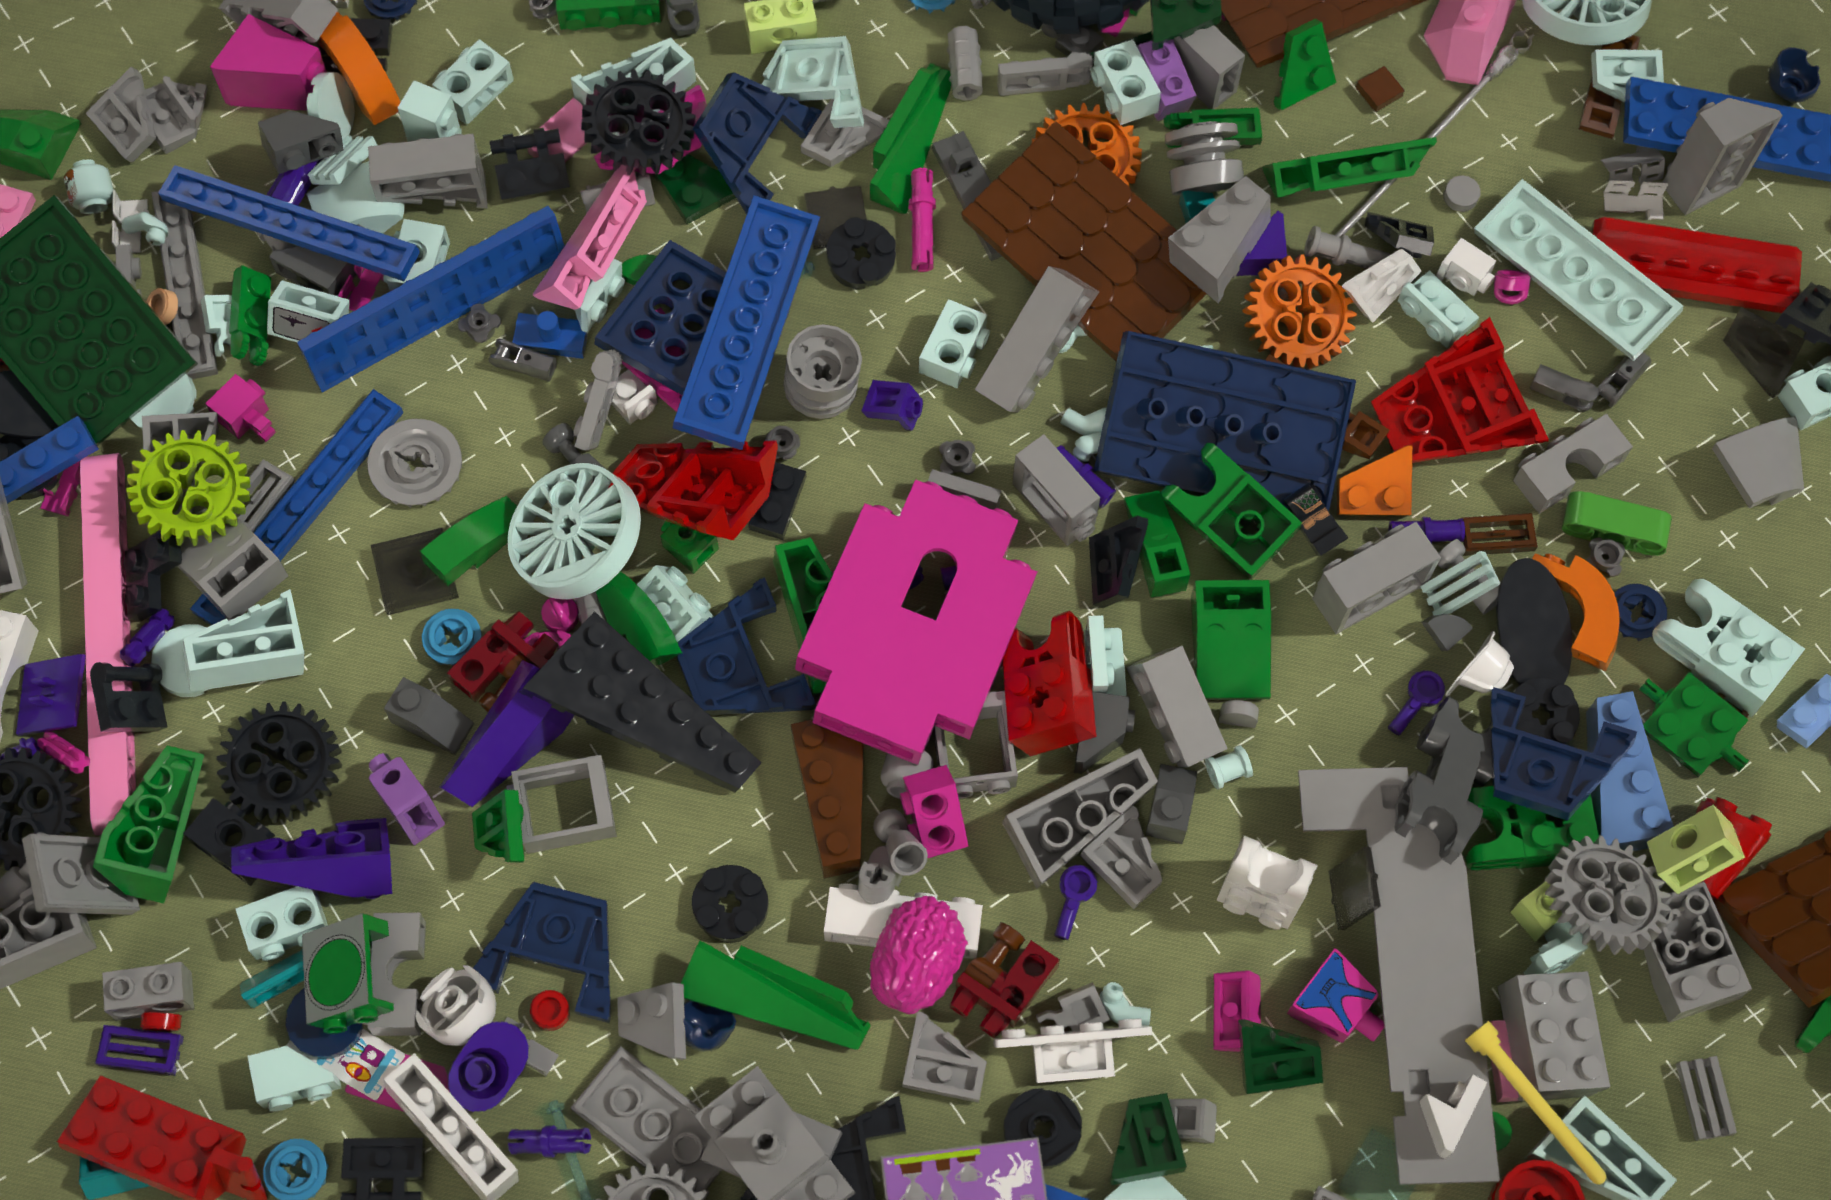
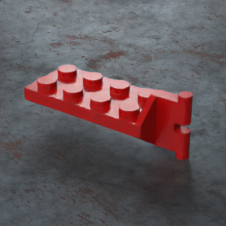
(160, 1144)

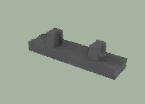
(955, 155)

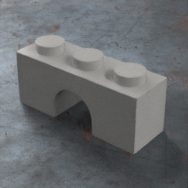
(1595, 445)
(404, 943)

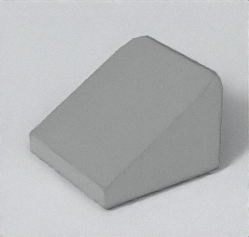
(1194, 1119)

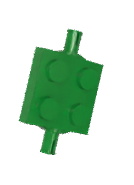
(1694, 724)

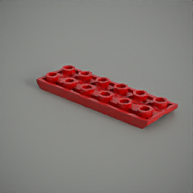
(1707, 264)

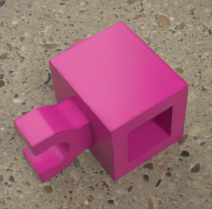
(241, 408)

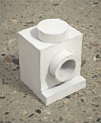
(1467, 268)

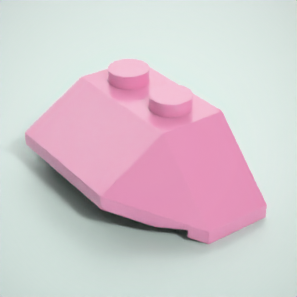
(1465, 35)

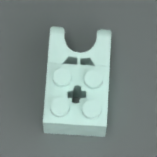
(1733, 648)

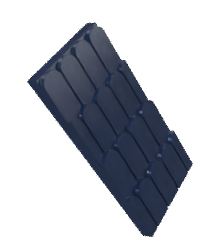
(1264, 415)

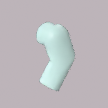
(141, 221)
(1084, 424)
(1086, 446)
(1119, 1008)

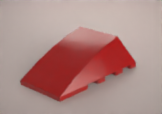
(1459, 403)
(700, 486)

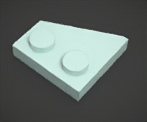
(1614, 68)

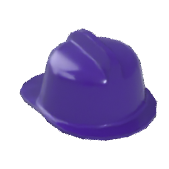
(488, 1066)

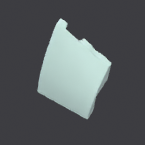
(356, 202)

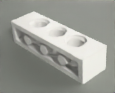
(451, 1129)

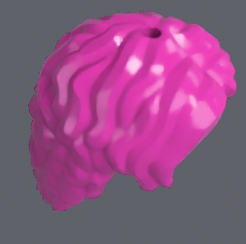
(917, 955)

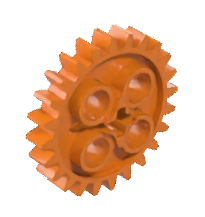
(1118, 154)
(1269, 308)

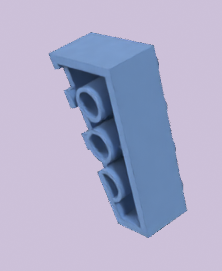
(1630, 798)

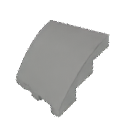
(1764, 461)

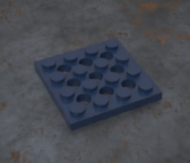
(668, 329)

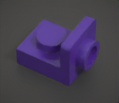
(893, 402)

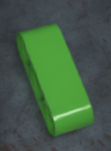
(1632, 525)

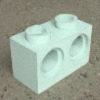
(1124, 73)
(478, 86)
(948, 342)
(281, 911)

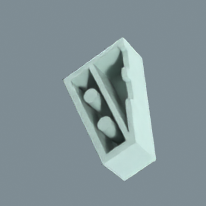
(660, 58)

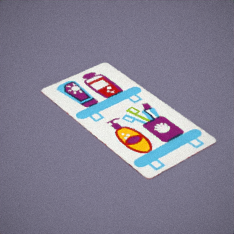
(363, 1064)

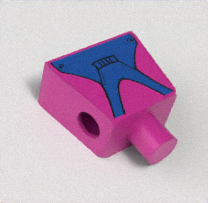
(1338, 1001)

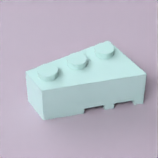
(247, 648)
(1628, 1167)

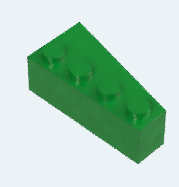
(803, 583)

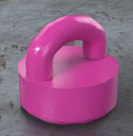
(1511, 281)
(560, 614)

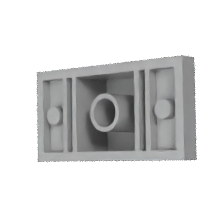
(770, 1144)

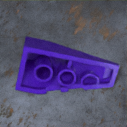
(505, 740)
(340, 862)

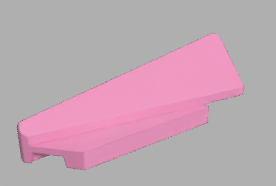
(594, 242)

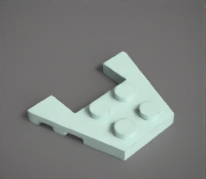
(818, 72)

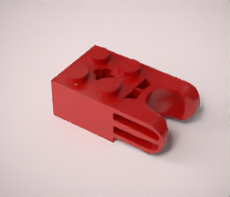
(1049, 689)

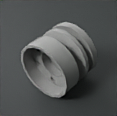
(1204, 157)
(822, 371)

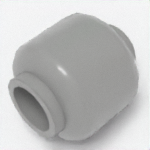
(896, 768)

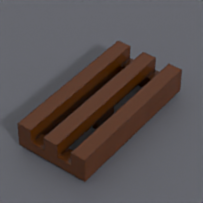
(1502, 546)

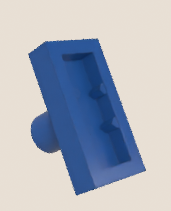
(550, 334)

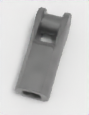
(526, 362)
(1624, 376)
(1564, 388)

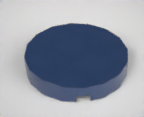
(312, 1039)

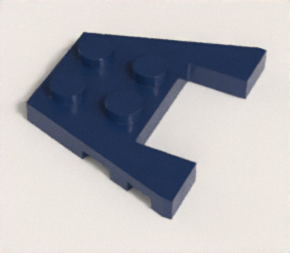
(738, 126)
(724, 669)
(1543, 771)
(560, 932)

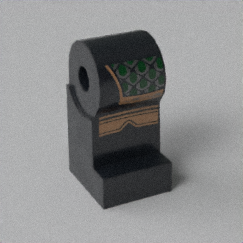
(1317, 522)

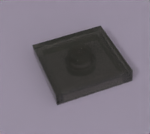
(405, 578)

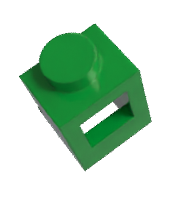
(691, 551)

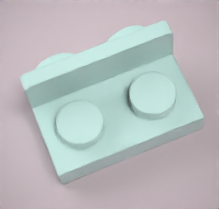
(1437, 309)
(675, 600)
(1105, 657)
(1559, 952)

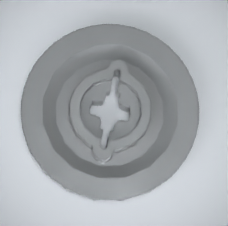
(406, 442)

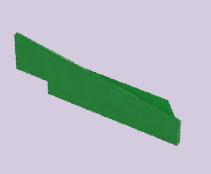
(909, 137)
(1347, 167)
(772, 994)

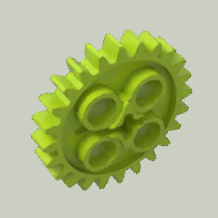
(158, 476)

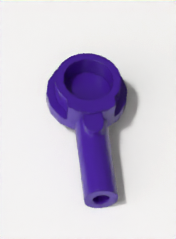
(1424, 690)
(1077, 886)

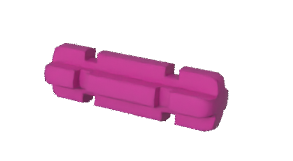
(63, 751)

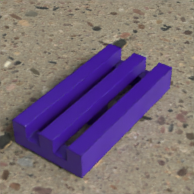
(171, 1055)

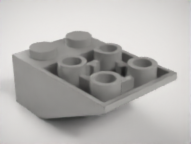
(232, 569)
(1694, 958)

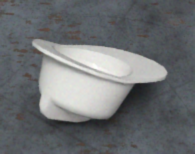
(1487, 670)

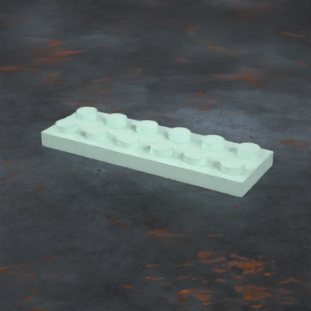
(1578, 269)

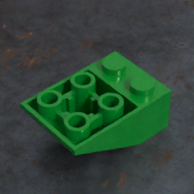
(1232, 638)

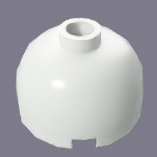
(456, 1006)

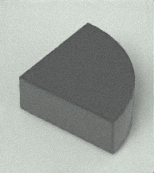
(1446, 629)

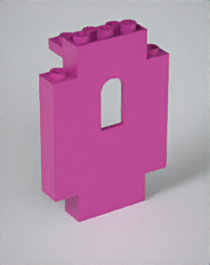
(898, 670)

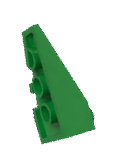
(35, 140)
(146, 835)

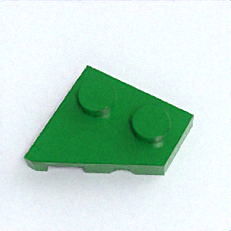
(499, 827)

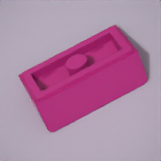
(1235, 998)

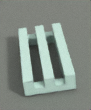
(341, 164)
(1434, 598)

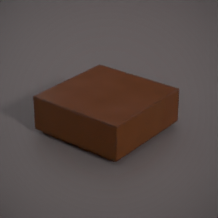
(1380, 89)

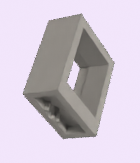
(1056, 490)
(562, 772)
(997, 782)

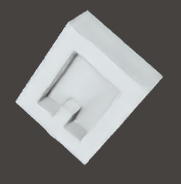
(633, 398)

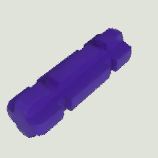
(147, 637)

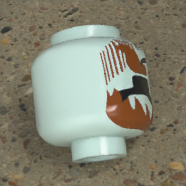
(88, 187)

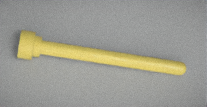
(1487, 1043)

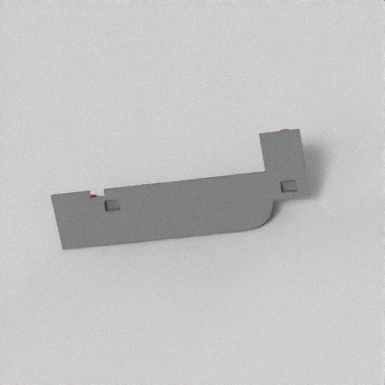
(1423, 968)

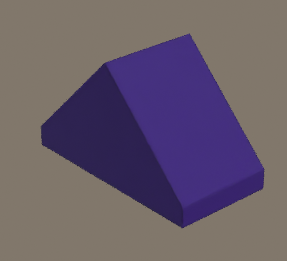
(1269, 248)

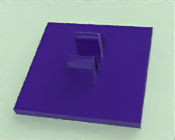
(50, 695)

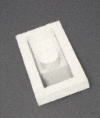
(1449, 1122)

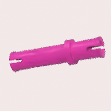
(922, 209)

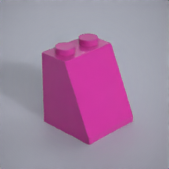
(266, 67)

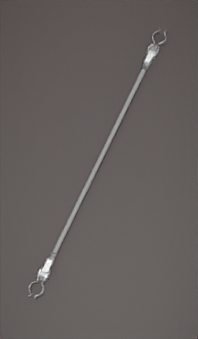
(1504, 59)

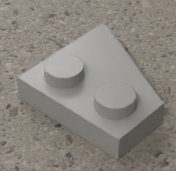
(655, 1019)

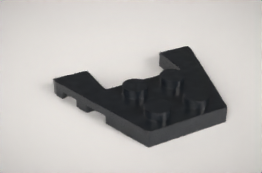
(851, 1152)

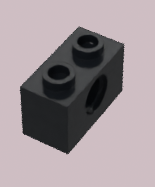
(216, 824)

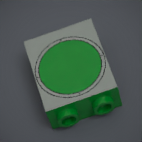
(340, 974)

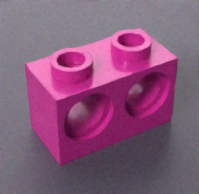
(938, 811)

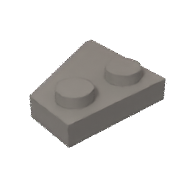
(125, 115)
(833, 144)
(1125, 859)
(942, 1064)

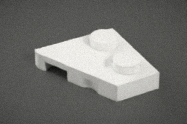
(1381, 283)

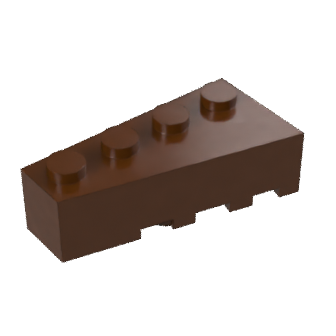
(833, 793)

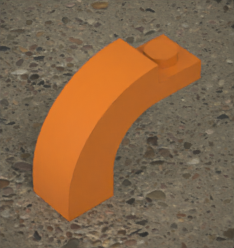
(360, 69)
(1601, 622)

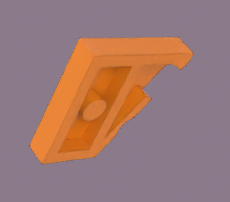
(1378, 487)

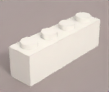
(860, 922)

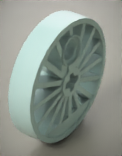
(1598, 20)
(573, 530)

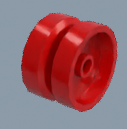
(1537, 1182)

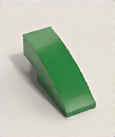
(470, 541)
(637, 619)

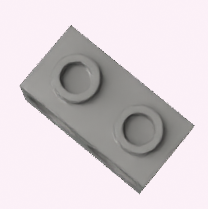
(148, 989)

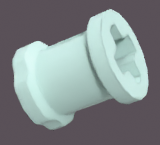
(1229, 767)

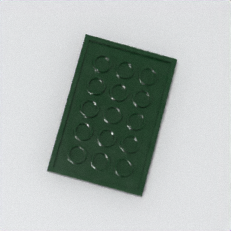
(79, 326)

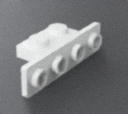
(1074, 1053)

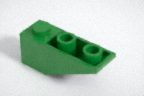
(1162, 549)

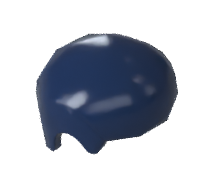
(1793, 76)
(706, 1026)

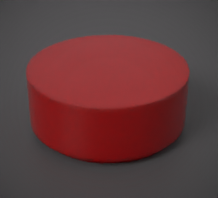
(550, 1010)
(161, 1021)

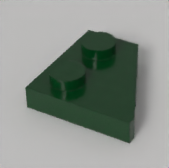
(1181, 18)
(694, 188)
(1277, 1058)
(1148, 1142)

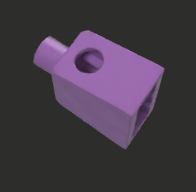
(404, 797)

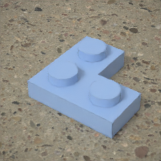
(1809, 715)

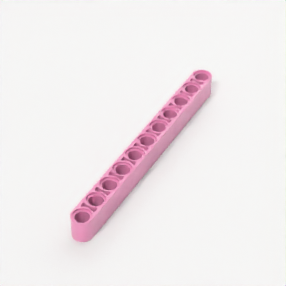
(106, 627)

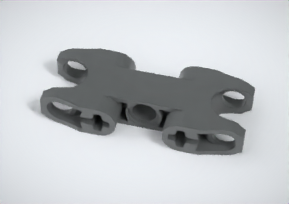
(1442, 794)

